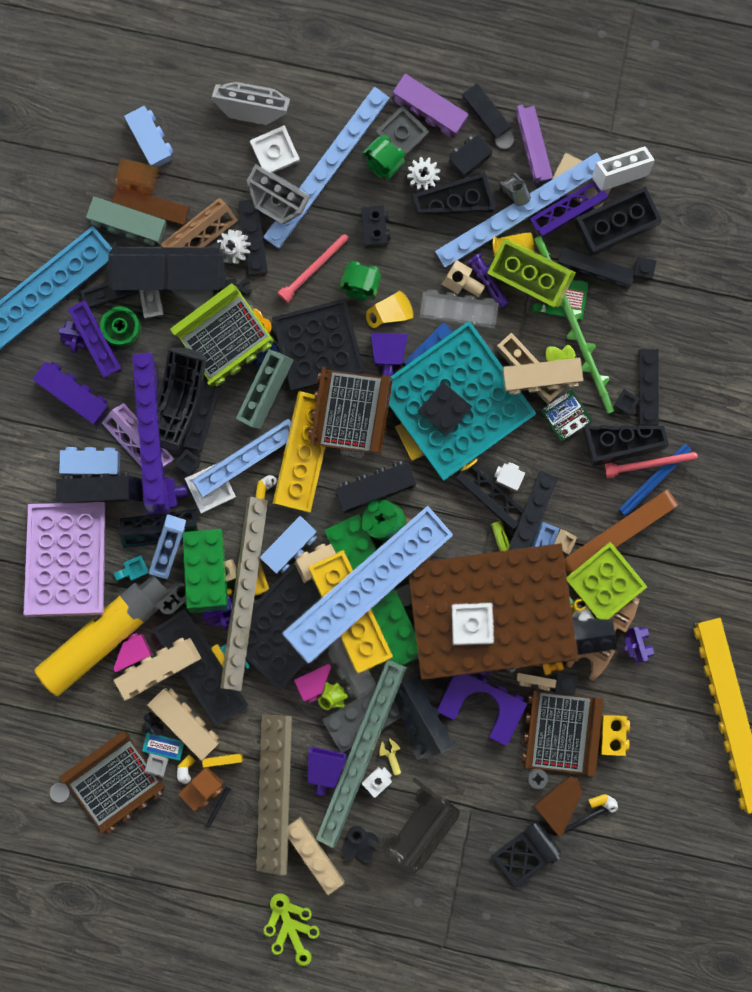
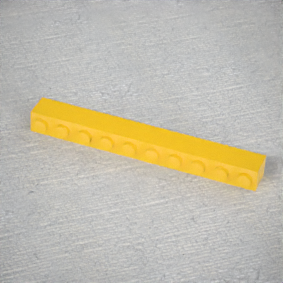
(728, 705)

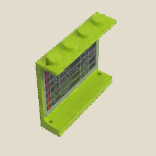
(224, 333)

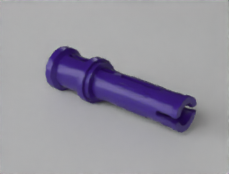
(481, 272)

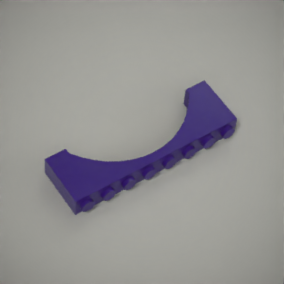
(146, 389)

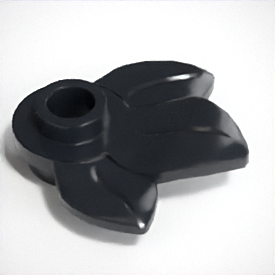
(359, 847)

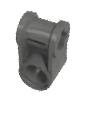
(515, 189)

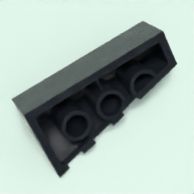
(594, 635)

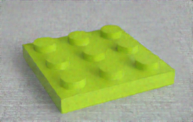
(606, 582)

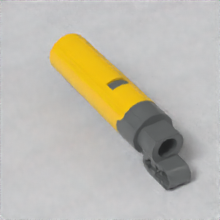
(106, 632)

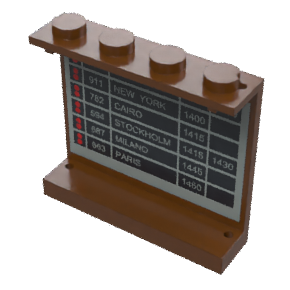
(350, 411)
(562, 732)
(113, 782)

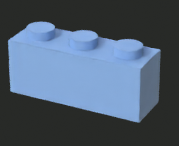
(149, 137)
(89, 461)
(289, 545)
(167, 546)

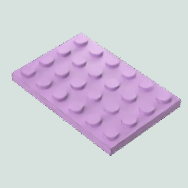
(65, 559)

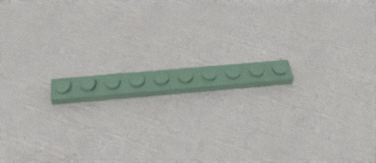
(361, 753)

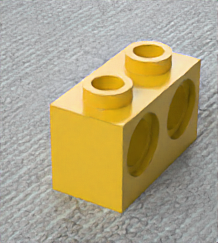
(608, 735)

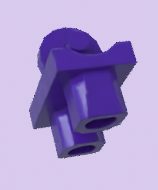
(71, 336)
(219, 617)
(635, 644)

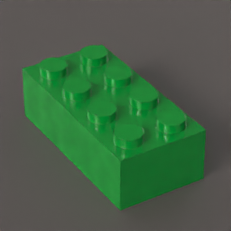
(205, 571)

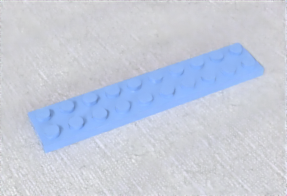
(367, 584)

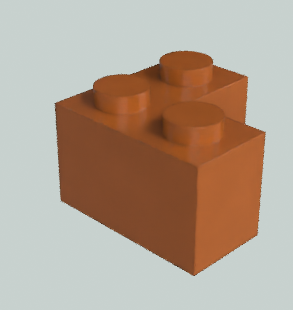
(201, 788)

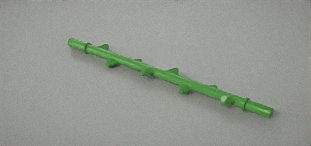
(576, 334)

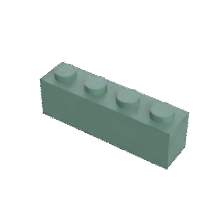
(127, 221)
(264, 389)

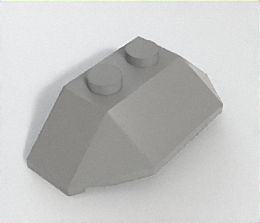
(250, 102)
(276, 196)

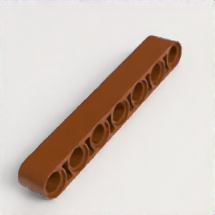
(623, 529)

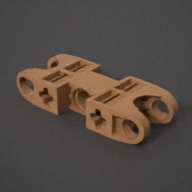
(599, 661)

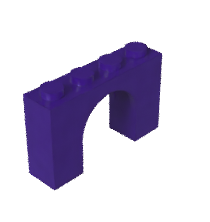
(509, 708)

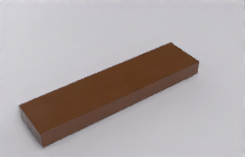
(151, 205)

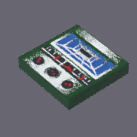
(566, 415)

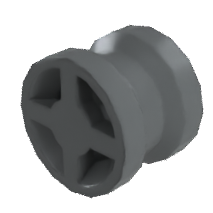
(533, 778)

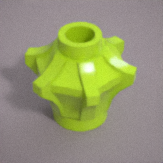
(332, 697)

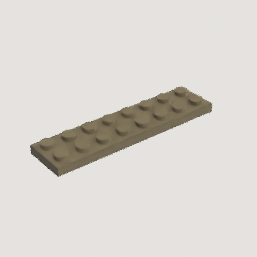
(274, 794)

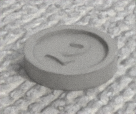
(505, 141)
(59, 792)

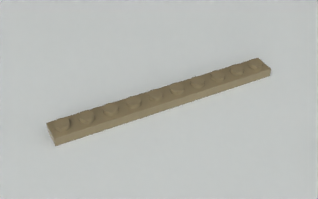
(244, 594)

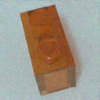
(137, 176)

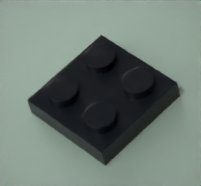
(444, 408)

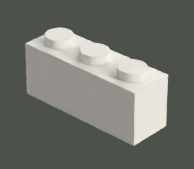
(623, 168)

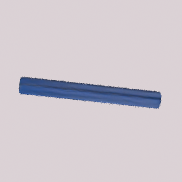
(651, 483)

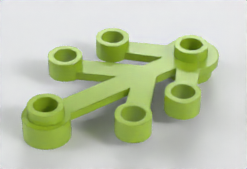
(290, 926)

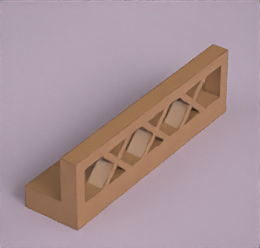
(199, 225)

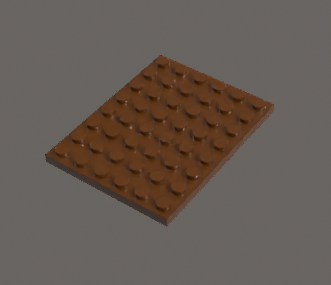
(528, 610)

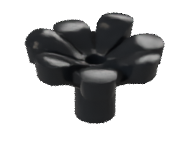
(152, 724)

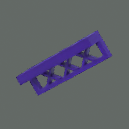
(570, 215)
(94, 339)

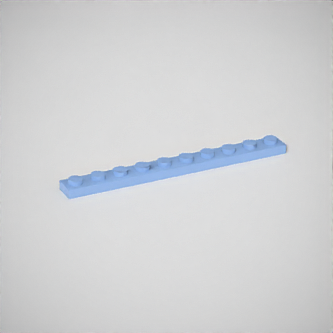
(332, 161)
(515, 214)

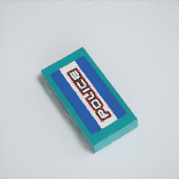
(163, 746)

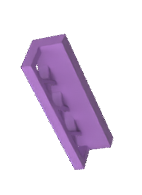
(533, 144)

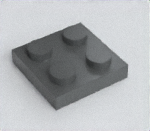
(403, 130)

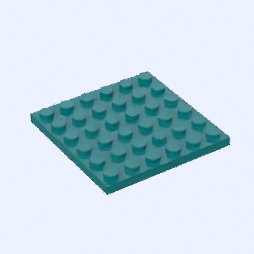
(475, 375)

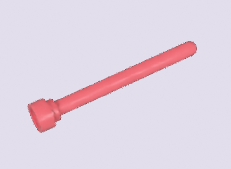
(287, 292)
(613, 470)

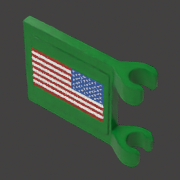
(576, 296)

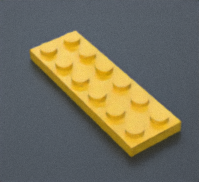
(300, 460)
(363, 638)

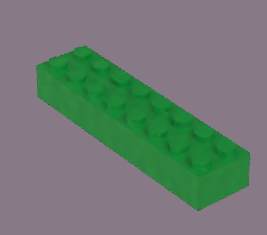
(389, 610)

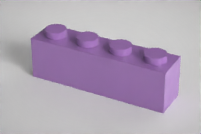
(430, 106)

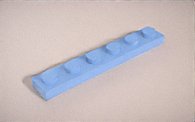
(242, 458)

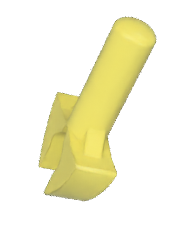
(391, 756)

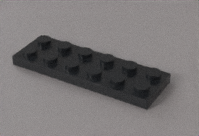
(205, 674)

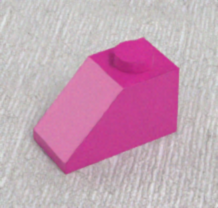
(132, 652)
(313, 683)

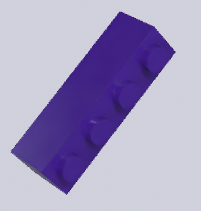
(72, 394)

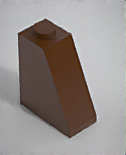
(560, 803)

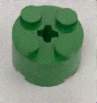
(383, 157)
(360, 281)
(115, 318)
(383, 519)

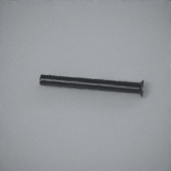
(218, 806)
(585, 819)

